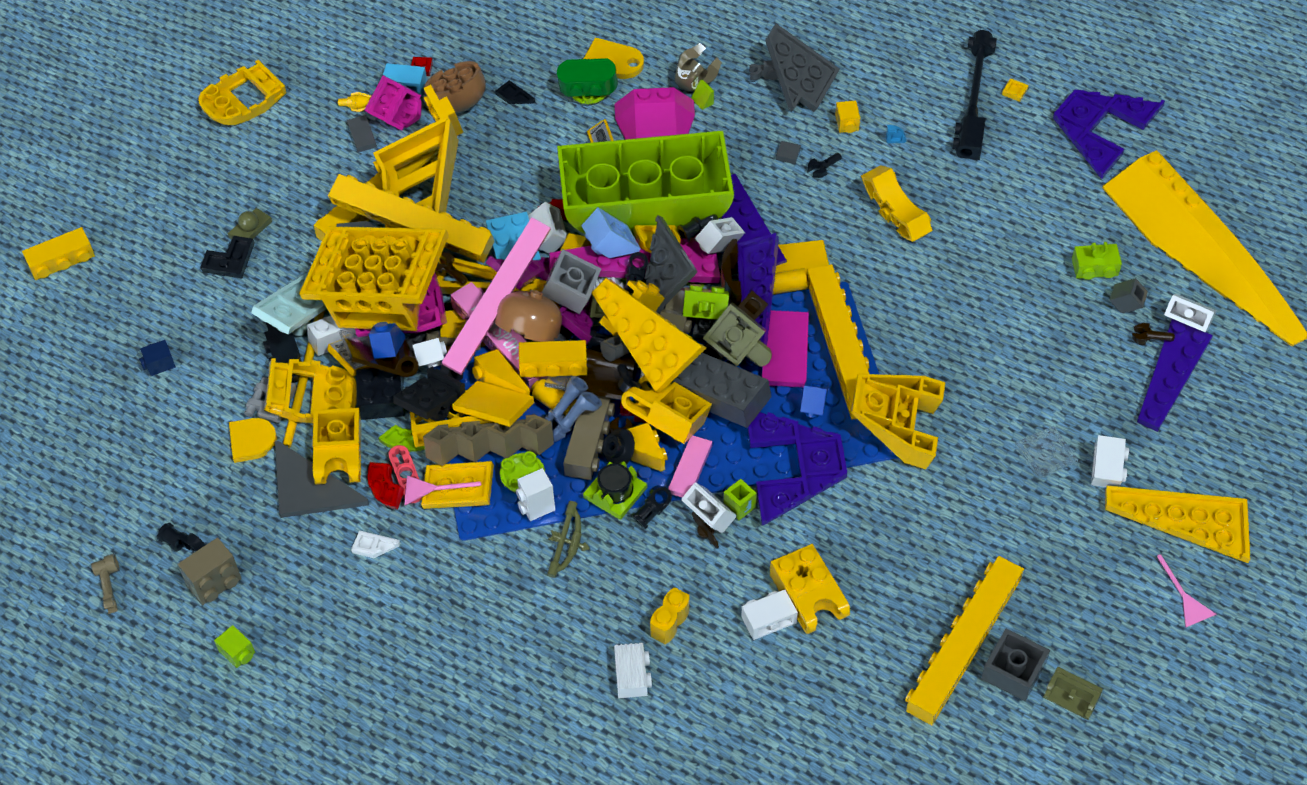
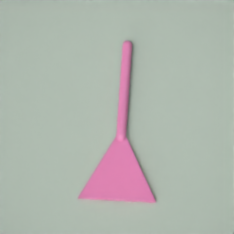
(417, 488)
(1193, 610)

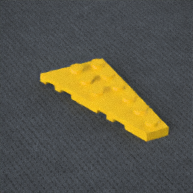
(651, 339)
(1200, 519)

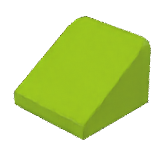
(703, 95)

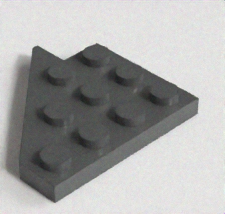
(800, 70)

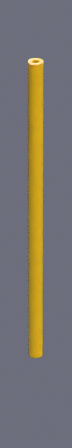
(298, 399)

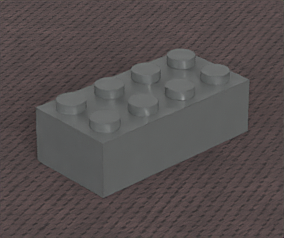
(731, 390)

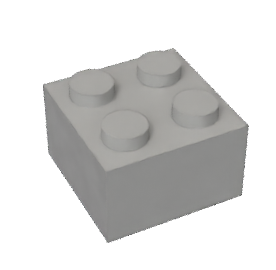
(571, 281)

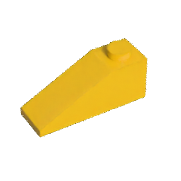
(497, 371)

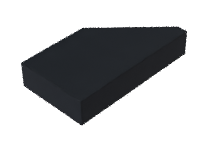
(513, 94)

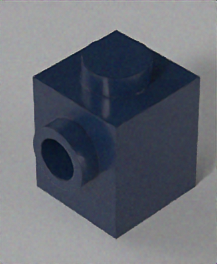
(156, 358)

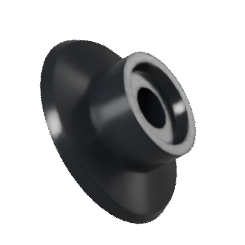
(619, 446)

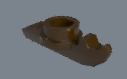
(705, 530)

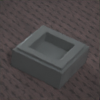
(788, 152)

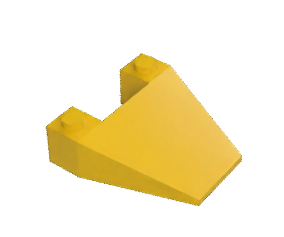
(889, 411)

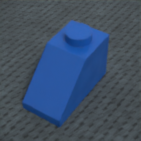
(386, 339)
(814, 397)

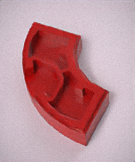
(382, 485)

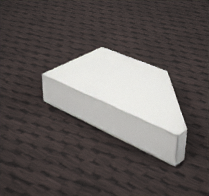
(373, 545)

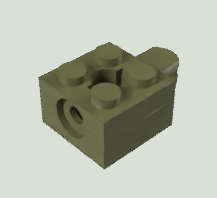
(738, 337)

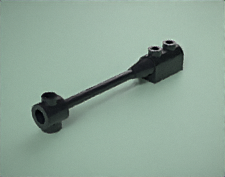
(971, 128)

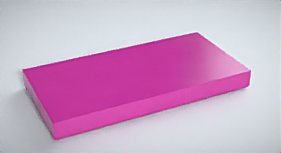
(789, 349)

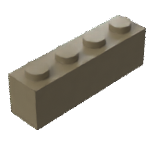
(587, 441)

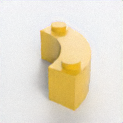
(895, 205)

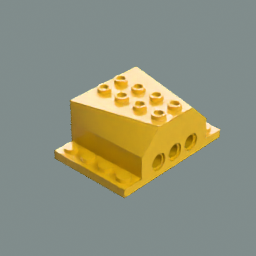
(374, 274)

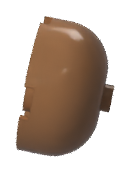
(461, 85)
(529, 315)

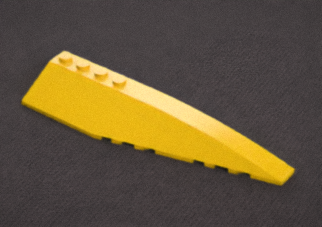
(1191, 233)

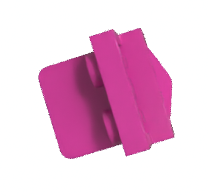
(395, 104)

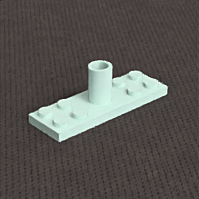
(288, 310)

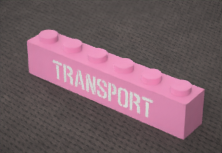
(464, 303)

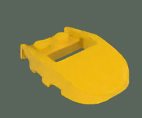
(227, 109)
(331, 388)

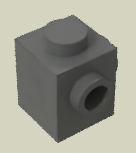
(1128, 295)

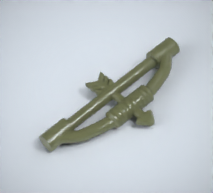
(555, 567)

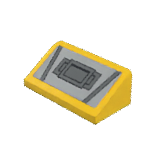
(600, 132)

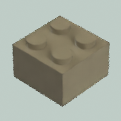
(210, 571)

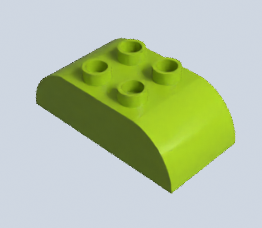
(647, 178)

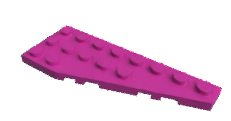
(705, 263)

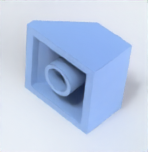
(609, 235)

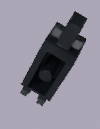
(281, 346)

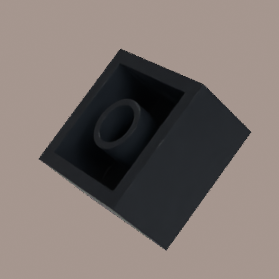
(376, 392)

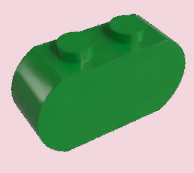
(587, 77)

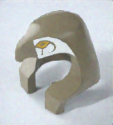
(691, 72)

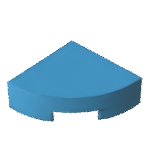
(895, 134)

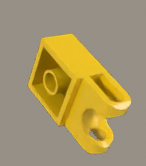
(671, 411)
(336, 443)
(809, 586)

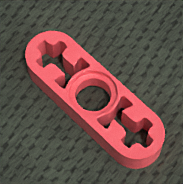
(406, 466)

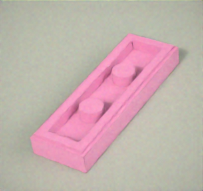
(690, 465)

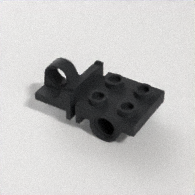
(432, 395)

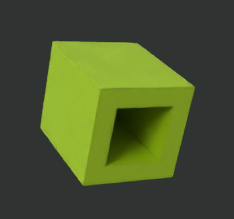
(740, 499)
(235, 647)

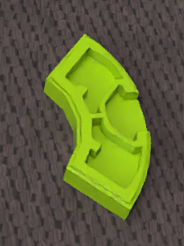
(399, 436)

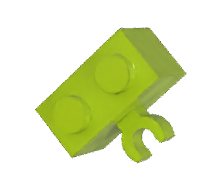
(1096, 261)
(704, 302)

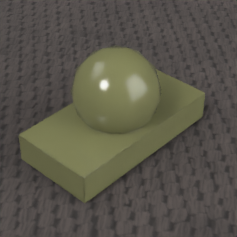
(250, 224)

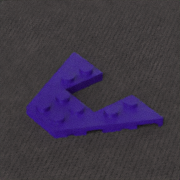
(1085, 110)
(819, 460)

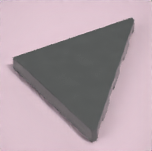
(669, 264)
(299, 493)

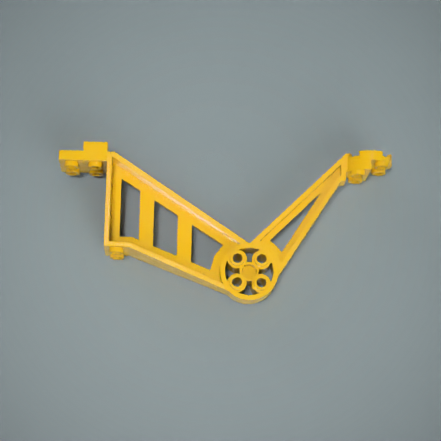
(440, 136)

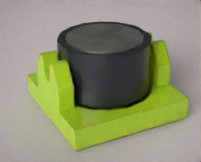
(613, 486)

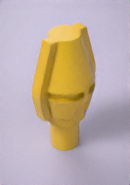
(357, 101)

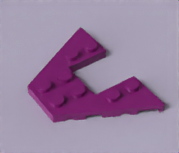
(577, 323)

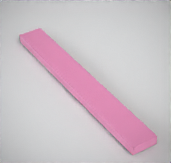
(502, 285)

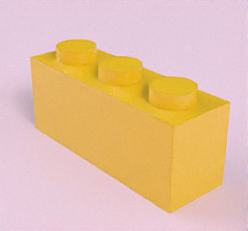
(58, 253)
(552, 358)

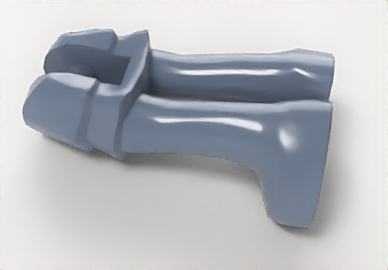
(586, 401)

